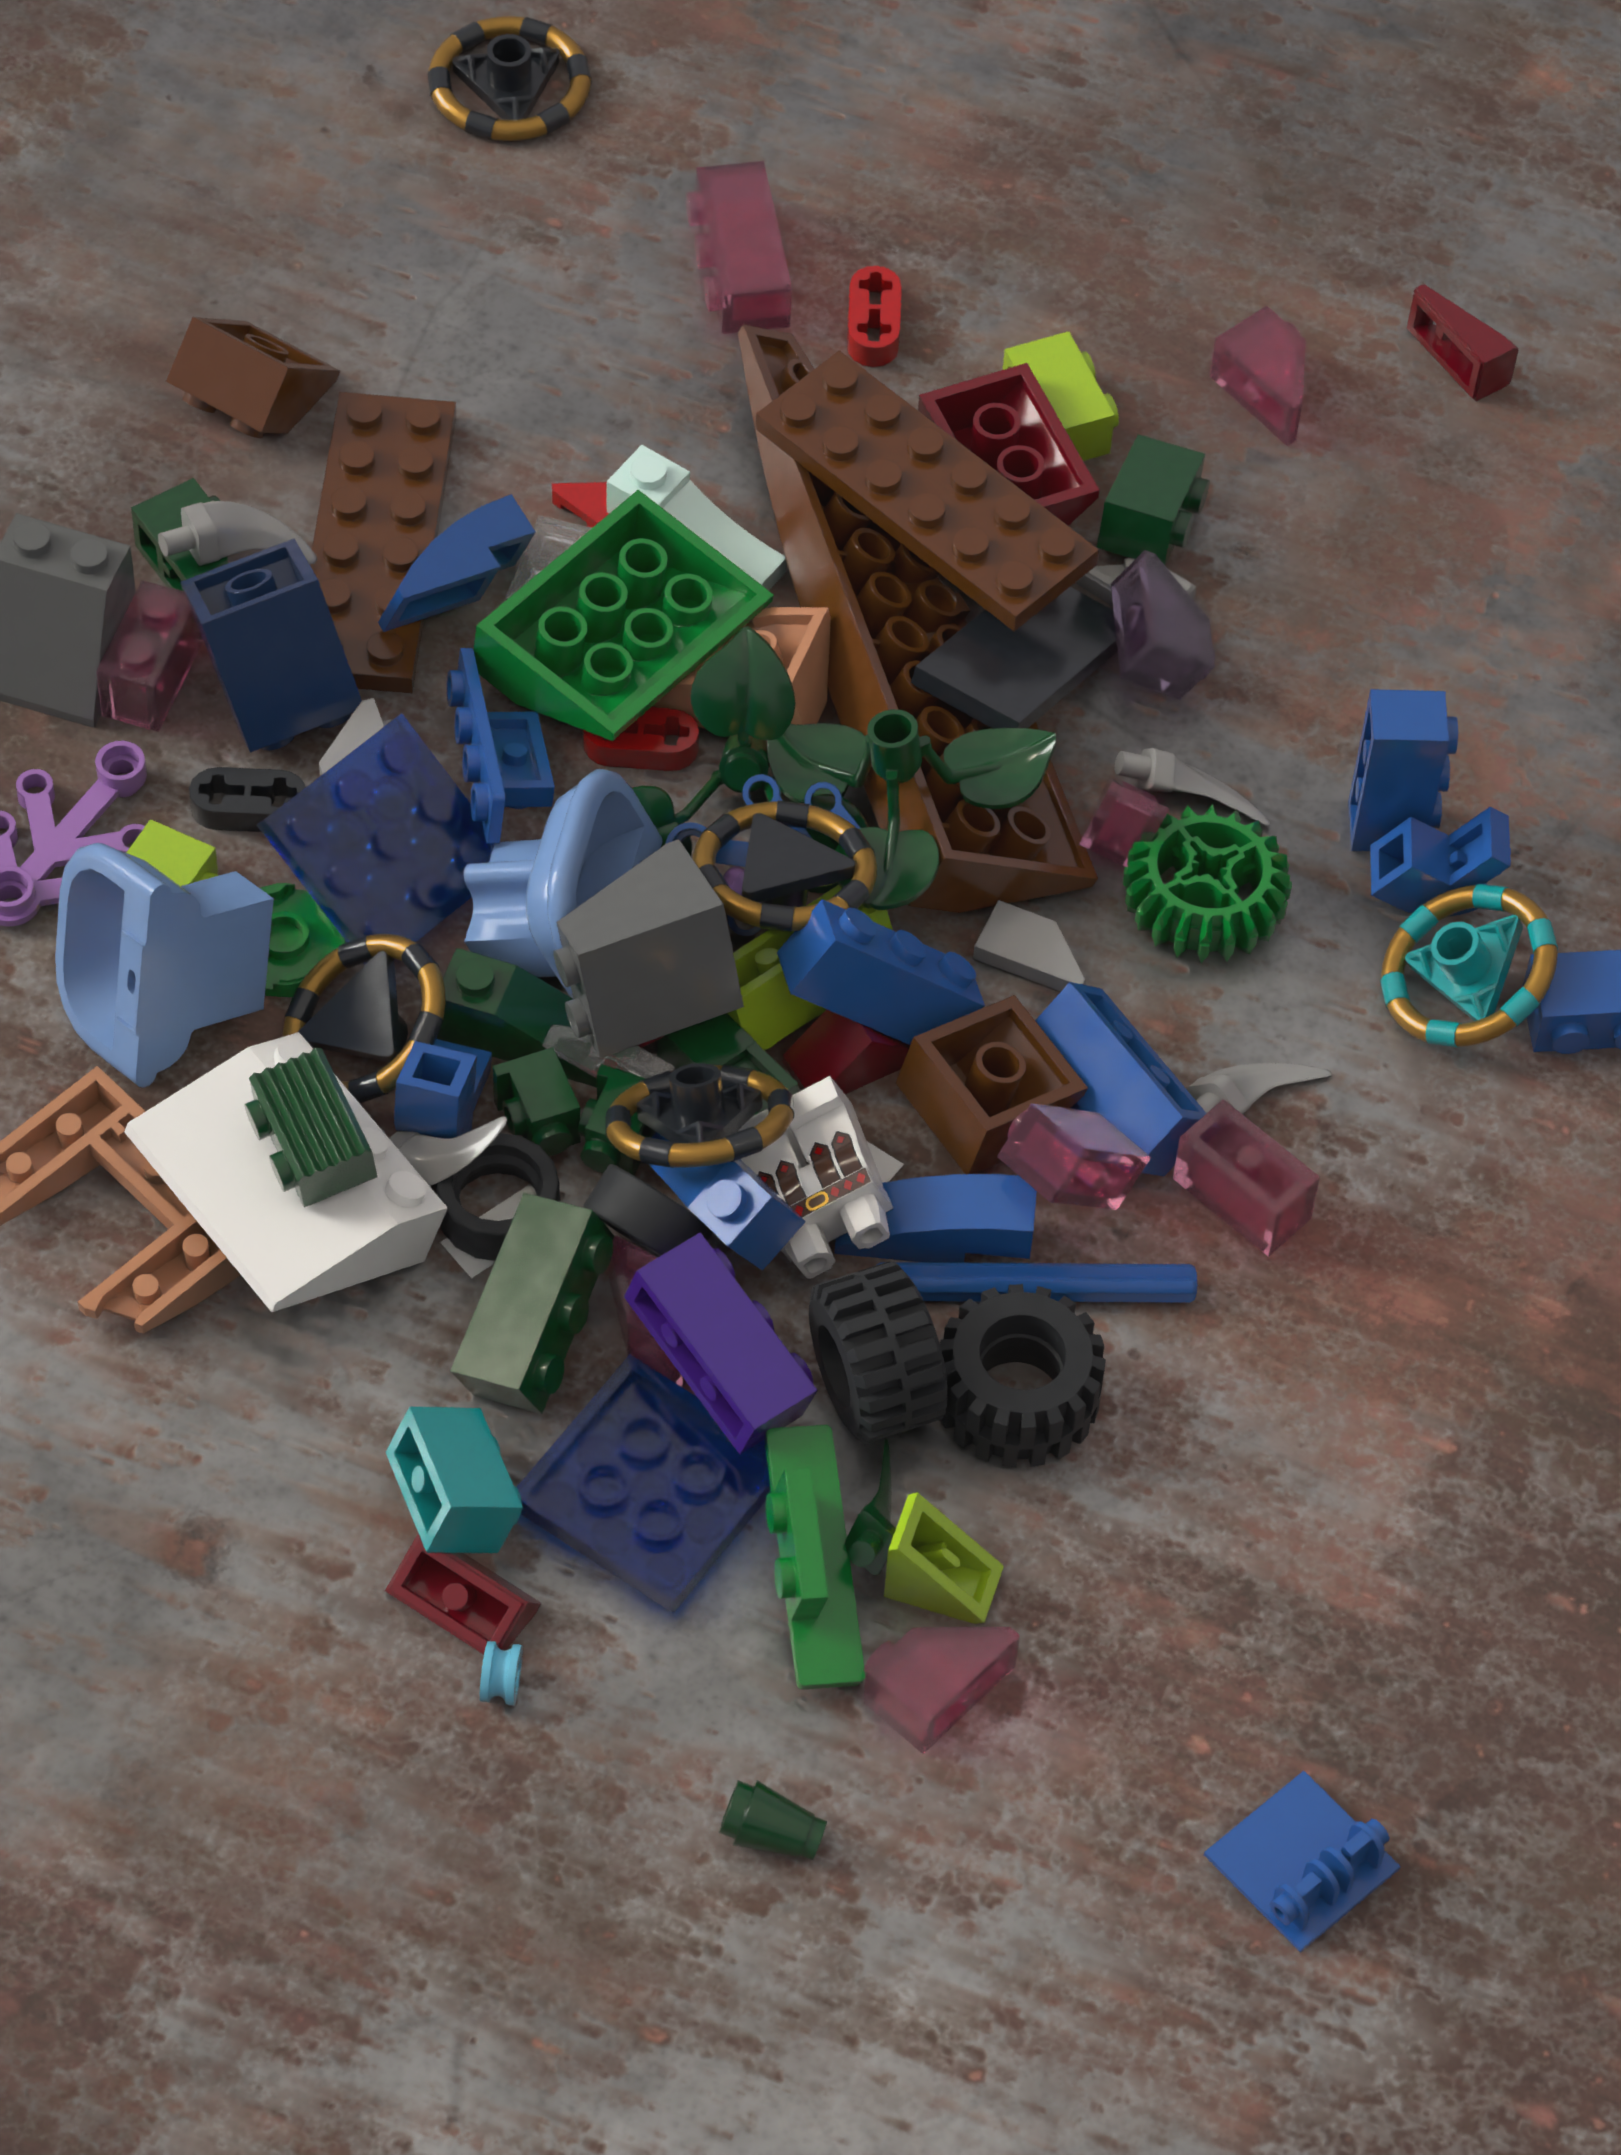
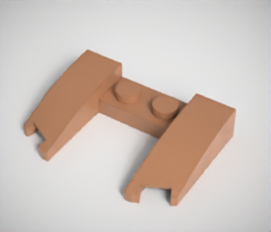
(71, 1139)

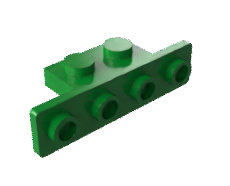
(813, 1558)

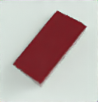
(462, 1597)

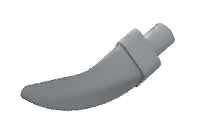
(225, 529)
(1165, 773)
(1248, 1082)
(441, 1158)

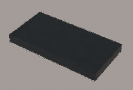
(1020, 674)

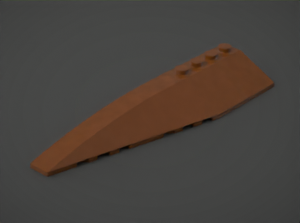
(885, 621)

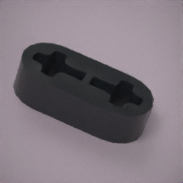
(247, 796)

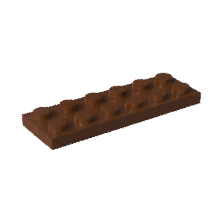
(927, 490)
(374, 522)

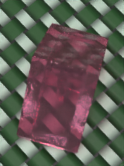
(1121, 818)

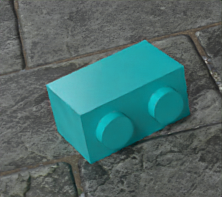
(454, 1480)

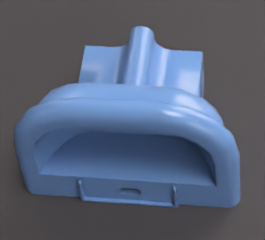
(531, 884)
(155, 957)

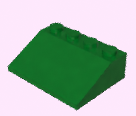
(616, 620)

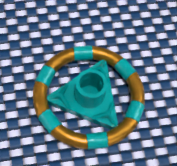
(1469, 964)

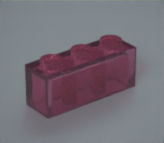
(740, 247)

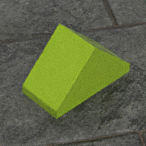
(939, 1565)

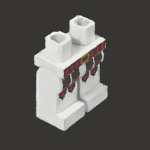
(837, 1188)

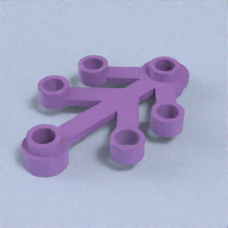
(58, 844)

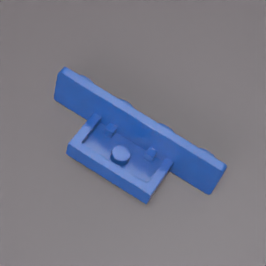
(500, 753)

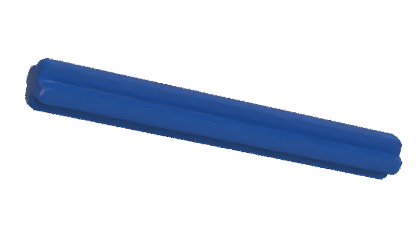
(1074, 1280)

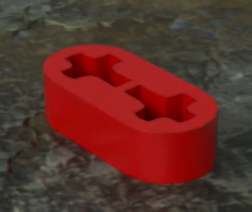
(865, 315)
(643, 742)

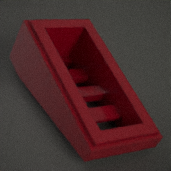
(1461, 343)

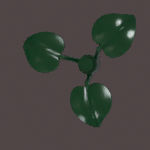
(745, 696)
(992, 765)

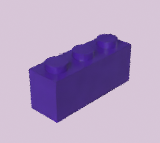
(721, 1342)

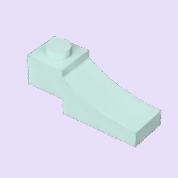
(675, 492)

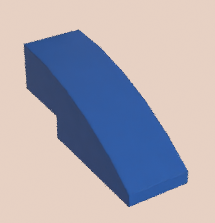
(460, 563)
(954, 1216)

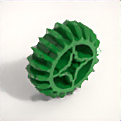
(1202, 901)

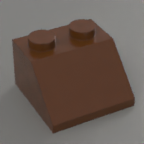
(248, 375)
(982, 1074)

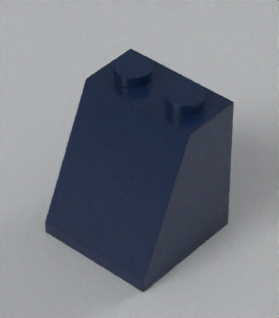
(273, 645)

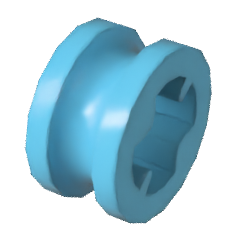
(501, 1673)

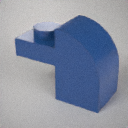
(1422, 862)
(440, 1088)

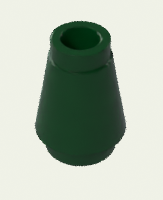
(771, 1822)

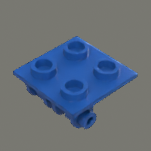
(1303, 1860)

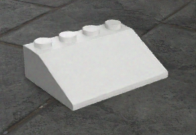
(226, 1181)

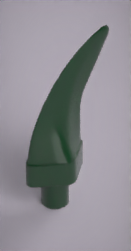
(872, 1529)

